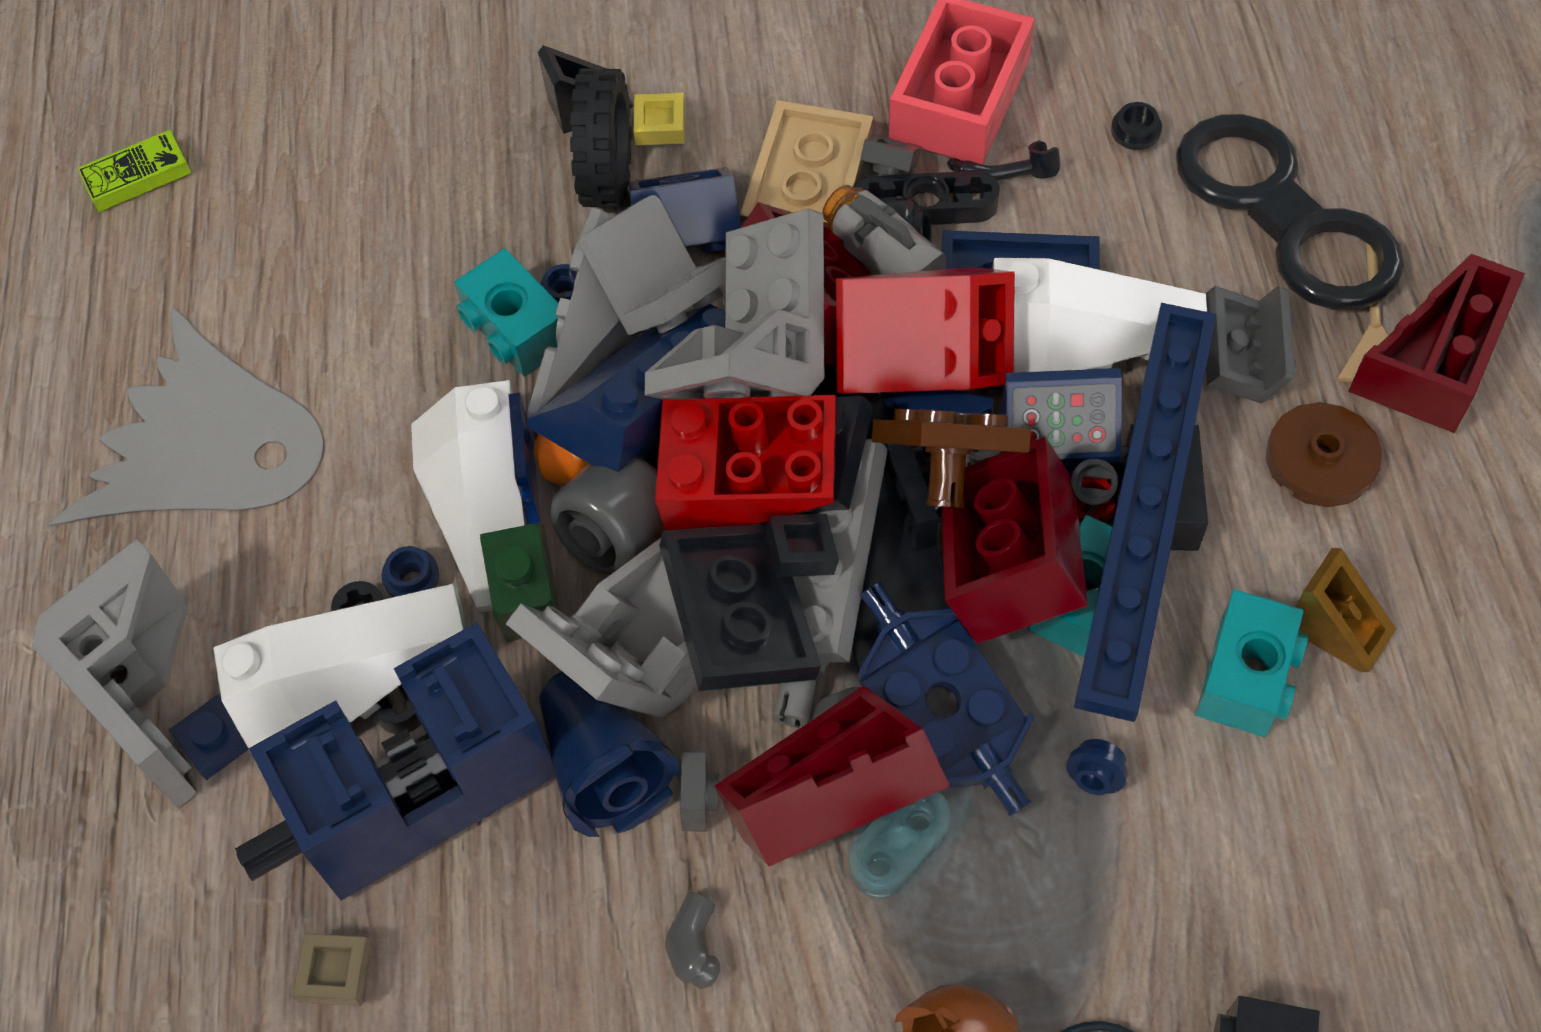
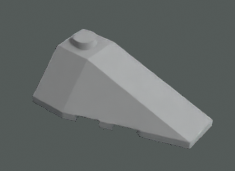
(585, 330)

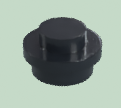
(1136, 126)

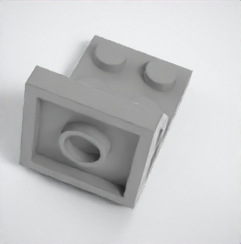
(771, 319)
(114, 622)
(621, 641)

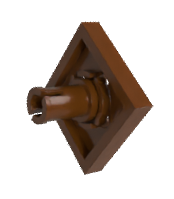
(949, 440)

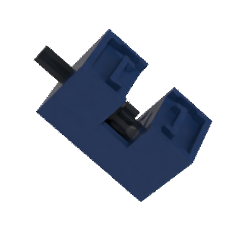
(371, 816)

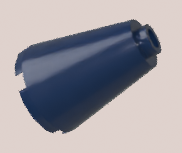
(603, 760)

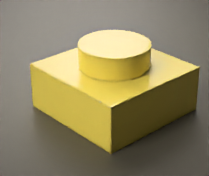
(659, 119)

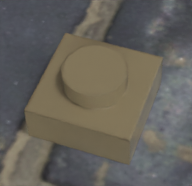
(332, 969)

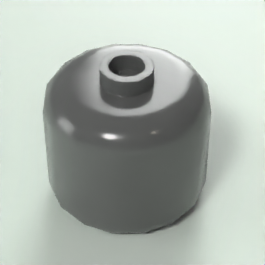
(608, 514)

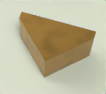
(1344, 614)

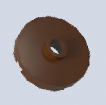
(1317, 475)

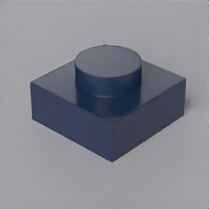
(209, 737)

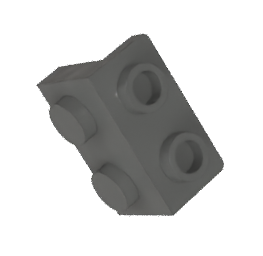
(1250, 343)

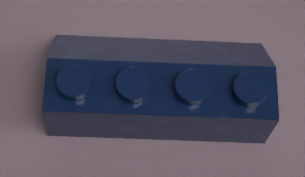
(607, 412)

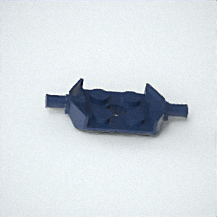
(934, 651)

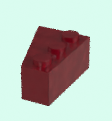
(1443, 347)
(831, 777)

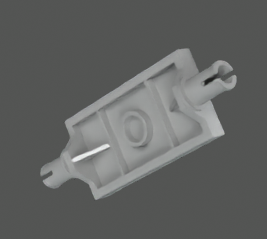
(834, 600)

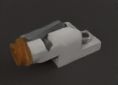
(878, 234)

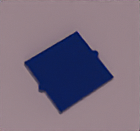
(524, 458)

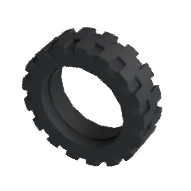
(600, 137)

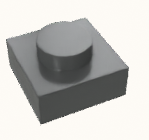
(890, 155)
(697, 792)

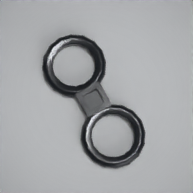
(1290, 212)

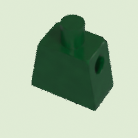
(518, 572)

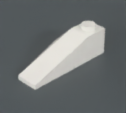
(1084, 315)
(469, 474)
(337, 655)

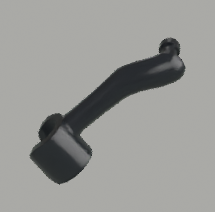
(1041, 164)

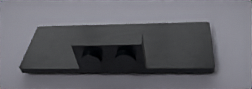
(903, 536)

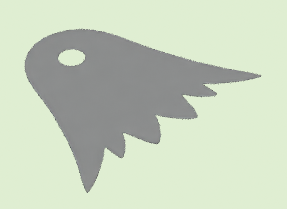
(202, 439)

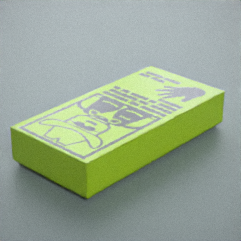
(134, 170)

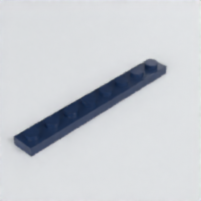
(1145, 515)

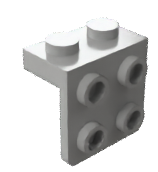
(649, 268)

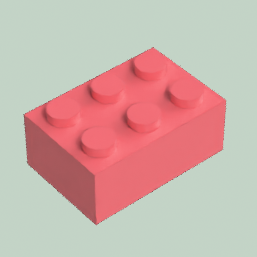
(961, 79)

